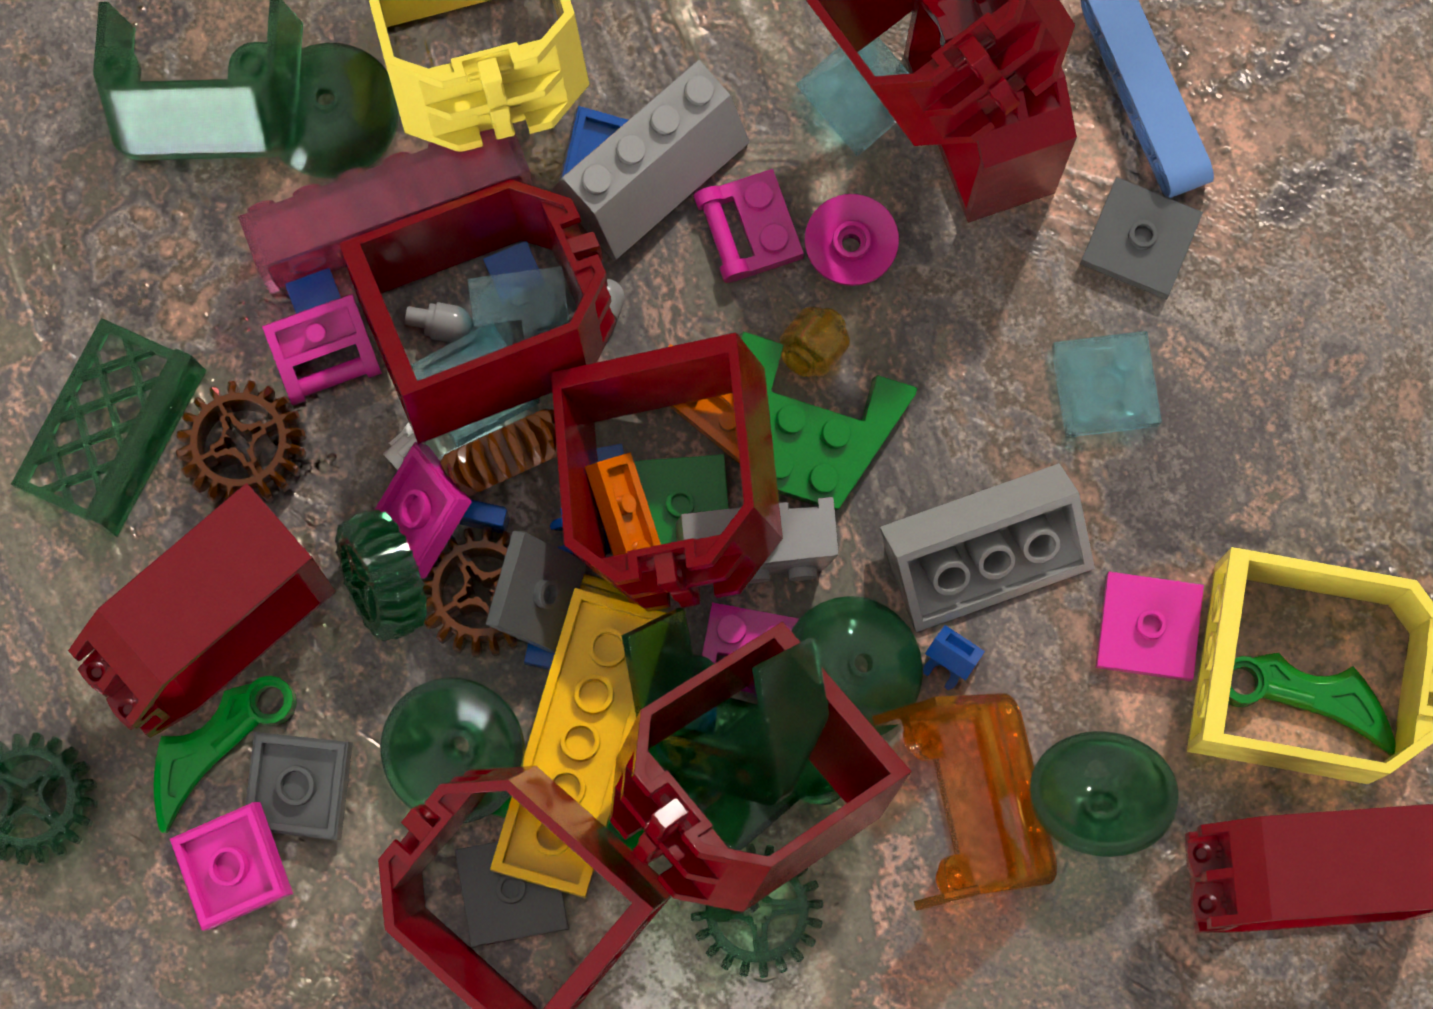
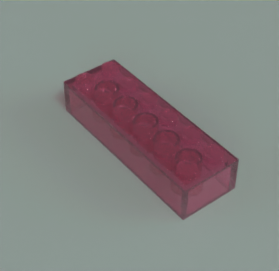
(306, 229)

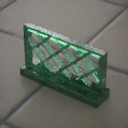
(145, 437)

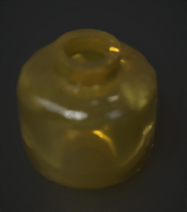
(814, 341)

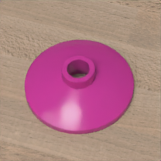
(854, 218)

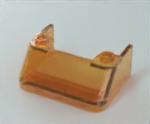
(985, 792)

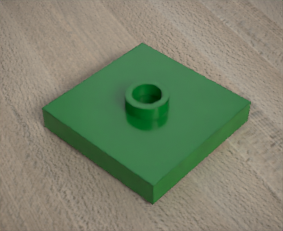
(682, 487)

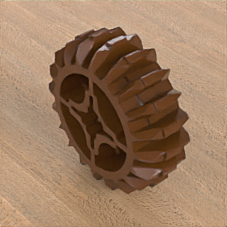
(260, 434)
(502, 453)
(461, 603)

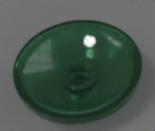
(357, 122)
(867, 629)
(421, 736)
(1109, 776)

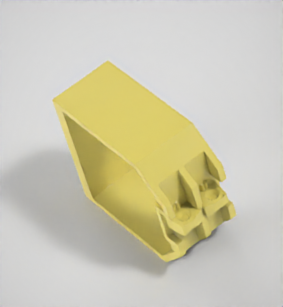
(484, 87)
(1218, 653)

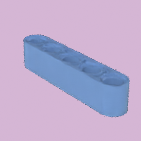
(1149, 94)

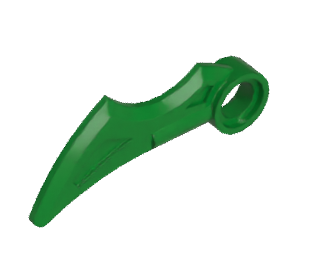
(1338, 697)
(187, 758)

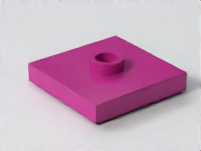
(424, 505)
(1149, 626)
(231, 866)

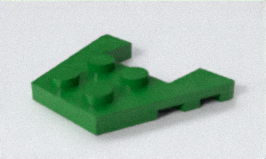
(820, 449)

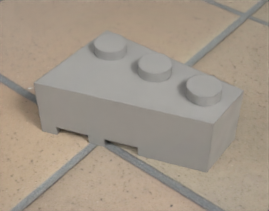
(806, 545)

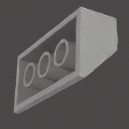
(655, 160)
(988, 547)

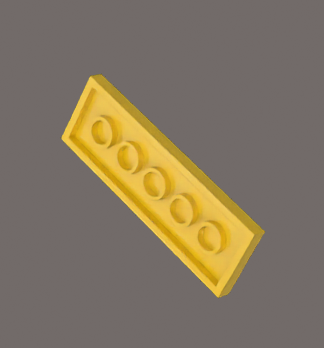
(575, 738)

